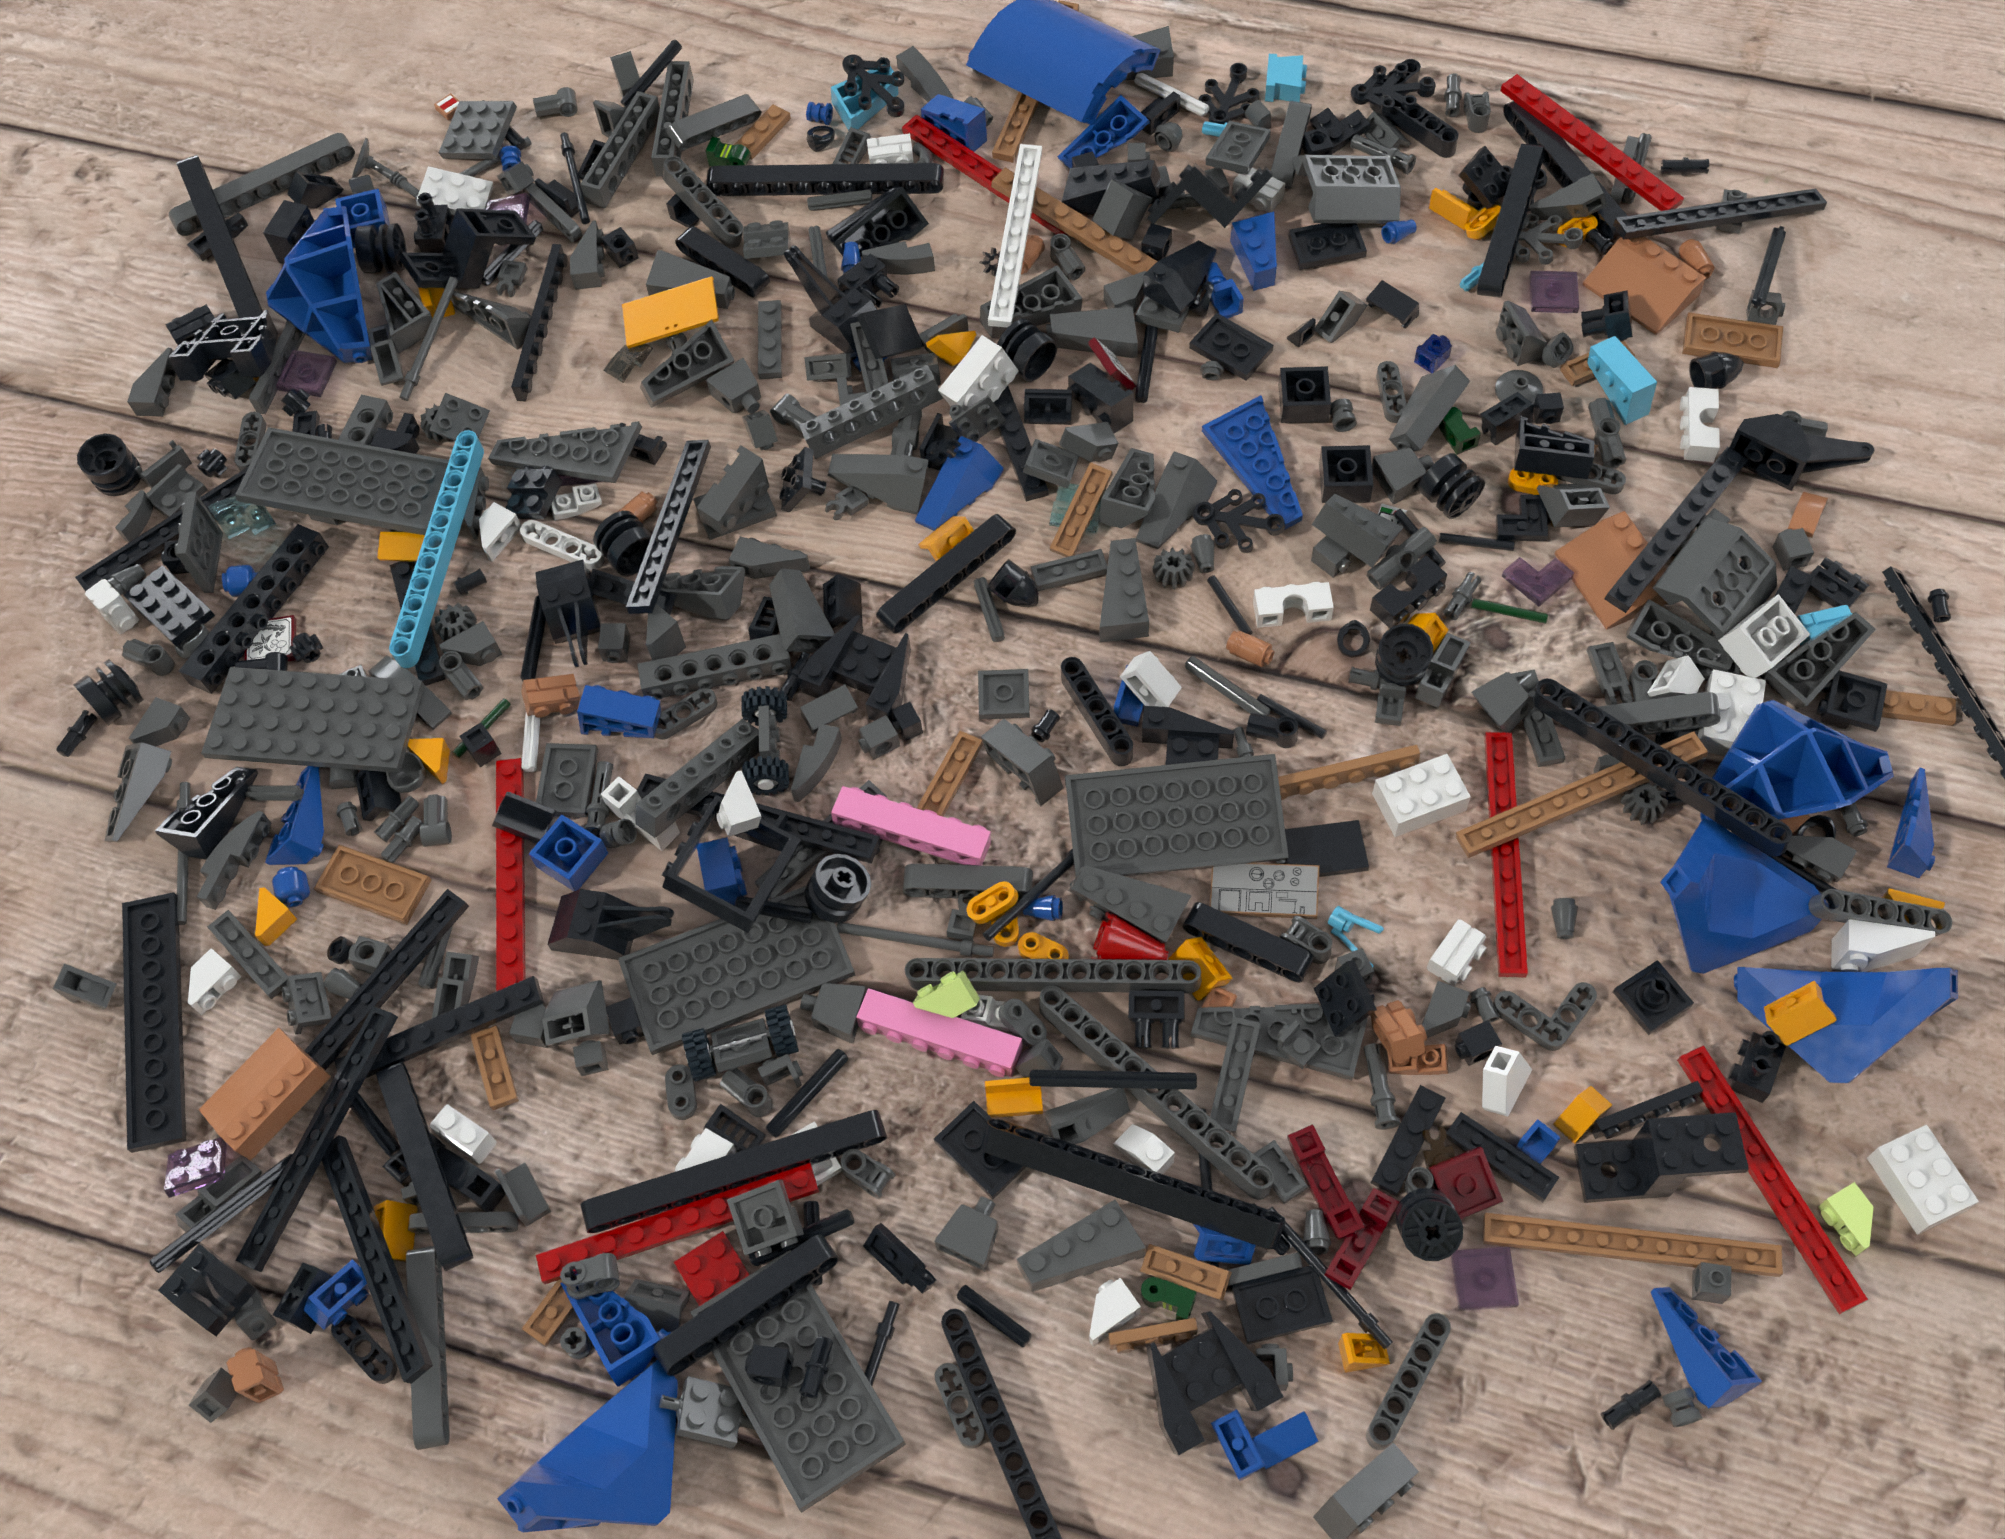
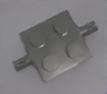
(708, 1412)

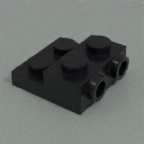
(533, 491)
(1852, 701)

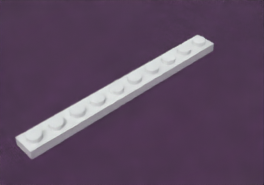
(1015, 236)

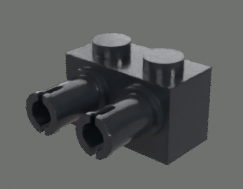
(433, 225)
(869, 278)
(1611, 319)
(1156, 1006)
(1757, 1065)

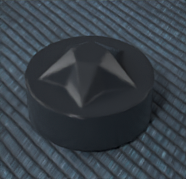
(339, 950)

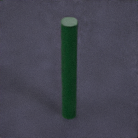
(1509, 610)
(497, 711)

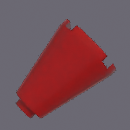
(1124, 941)

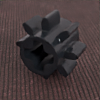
(989, 257)
(295, 402)
(212, 463)
(306, 647)

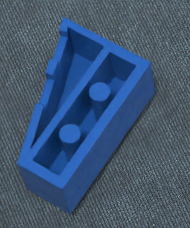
(958, 120)
(1256, 249)
(618, 712)

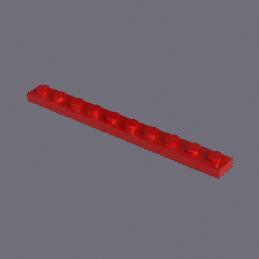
(1591, 144)
(961, 158)
(1505, 859)
(509, 884)
(1777, 1186)
(668, 1225)

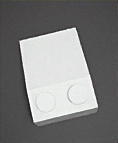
(1871, 945)

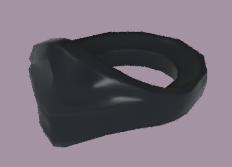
(817, 142)
(1201, 307)
(1353, 625)
(1824, 822)

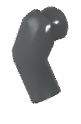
(925, 154)

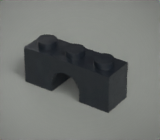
(1395, 606)

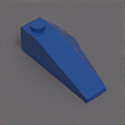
(959, 483)
(1914, 835)
(618, 1332)
(1709, 1367)

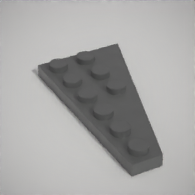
(573, 453)
(1336, 1056)

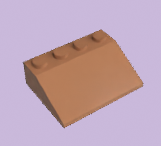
(1655, 281)
(1599, 561)
(263, 1094)

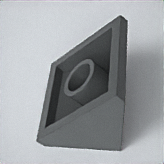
(1121, 210)
(663, 635)

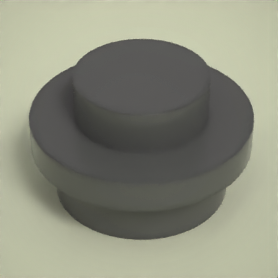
(1211, 370)

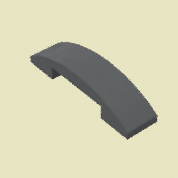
(430, 709)

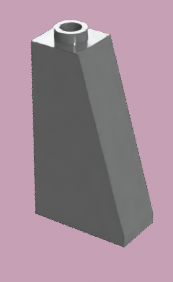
(672, 271)
(1111, 327)
(1428, 407)
(798, 613)

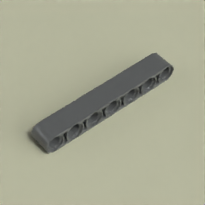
(430, 1390)

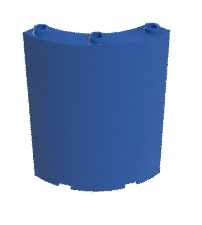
(1058, 56)

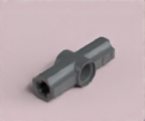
(1607, 433)
(906, 434)
(1409, 551)

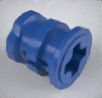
(819, 112)
(509, 156)

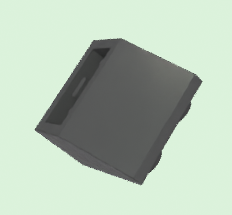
(1519, 334)
(1573, 504)
(576, 1014)

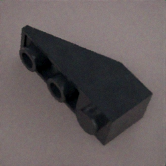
(471, 1181)

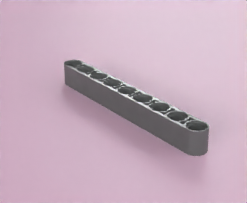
(267, 180)

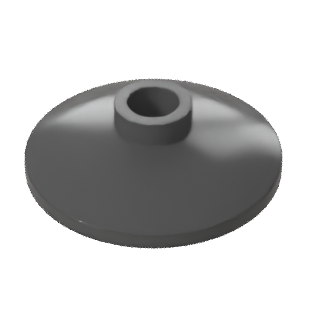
(1518, 381)

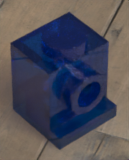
(1435, 348)

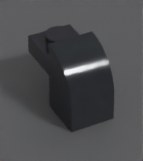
(402, 439)

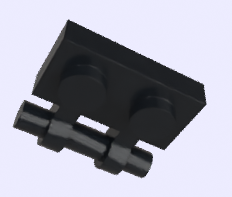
(1834, 590)

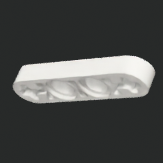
(560, 547)

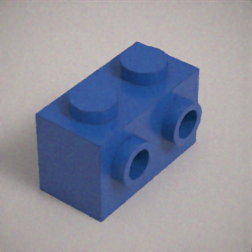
(337, 1295)

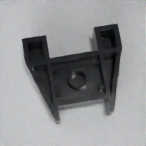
(246, 340)
(862, 665)
(1186, 736)
(1200, 1372)

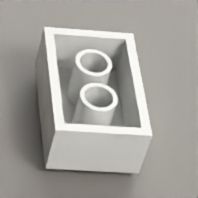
(980, 373)
(1764, 637)
(1736, 701)
(1421, 795)
(1922, 1179)

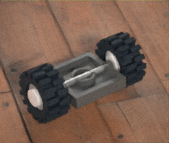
(766, 708)
(740, 1044)

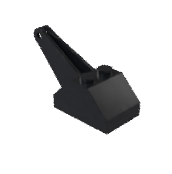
(833, 316)
(1783, 452)
(569, 605)
(602, 924)
(207, 1289)

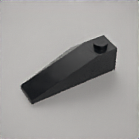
(886, 223)
(1178, 276)
(209, 817)

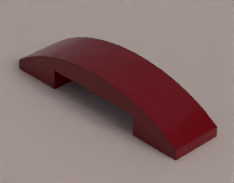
(1323, 1182)
(1359, 1246)

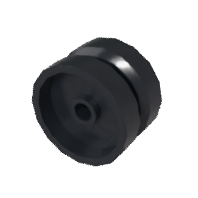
(837, 888)

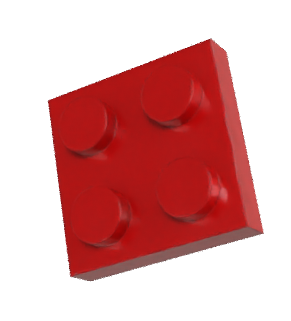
(711, 1268)

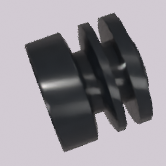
(379, 247)
(1028, 349)
(109, 464)
(1451, 485)
(623, 541)
(1406, 641)
(109, 691)
(1429, 1208)

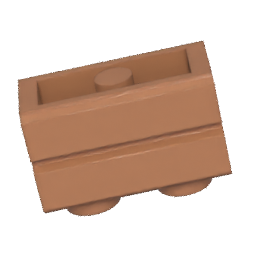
(550, 695)
(1398, 1031)
(254, 1375)

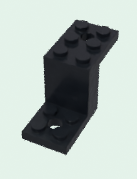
(1209, 194)
(467, 248)
(1661, 1157)

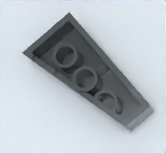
(688, 366)
(1124, 601)
(1087, 1246)

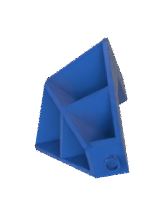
(322, 289)
(1798, 764)
(1734, 899)
(1869, 1009)
(607, 1467)

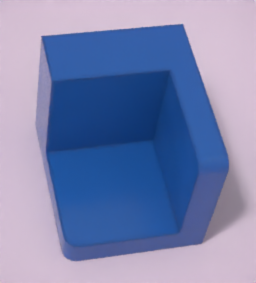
(1227, 299)
(1538, 1141)

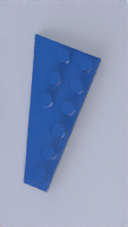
(1254, 455)

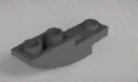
(235, 849)

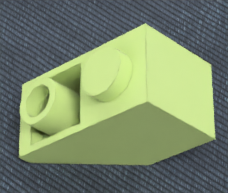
(949, 997)
(1850, 1216)

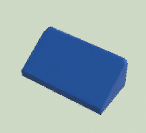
(1285, 1439)
(1238, 1445)

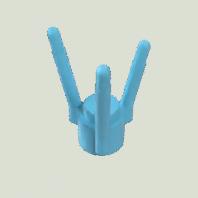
(1343, 920)

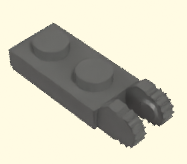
(1609, 672)

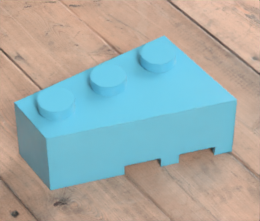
(848, 106)
(1622, 379)

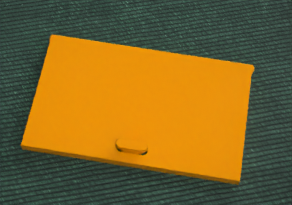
(670, 312)

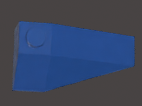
(1111, 128)
(303, 826)

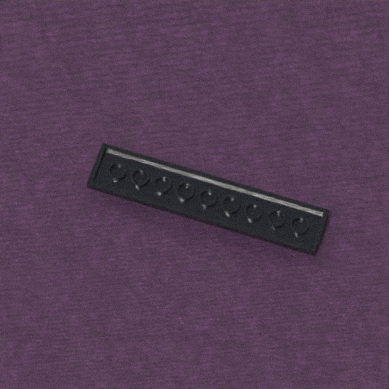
(153, 1023)

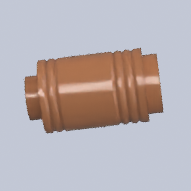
(1033, 250)
(1695, 256)
(641, 505)
(1250, 648)

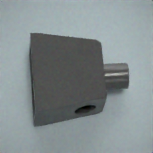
(735, 388)
(1400, 472)
(1506, 699)
(836, 1009)
(970, 1234)

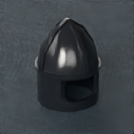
(1715, 370)
(1014, 586)

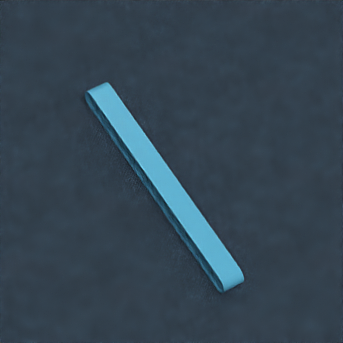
(436, 550)

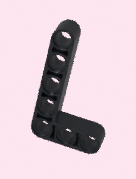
(1419, 122)

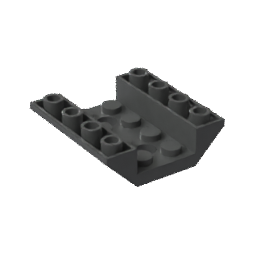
(1351, 188)
(1712, 566)

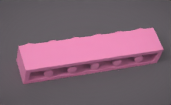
(911, 826)
(941, 1034)

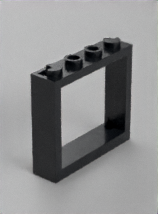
(766, 833)

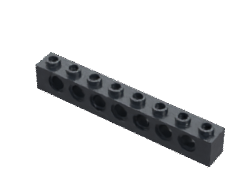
(254, 608)

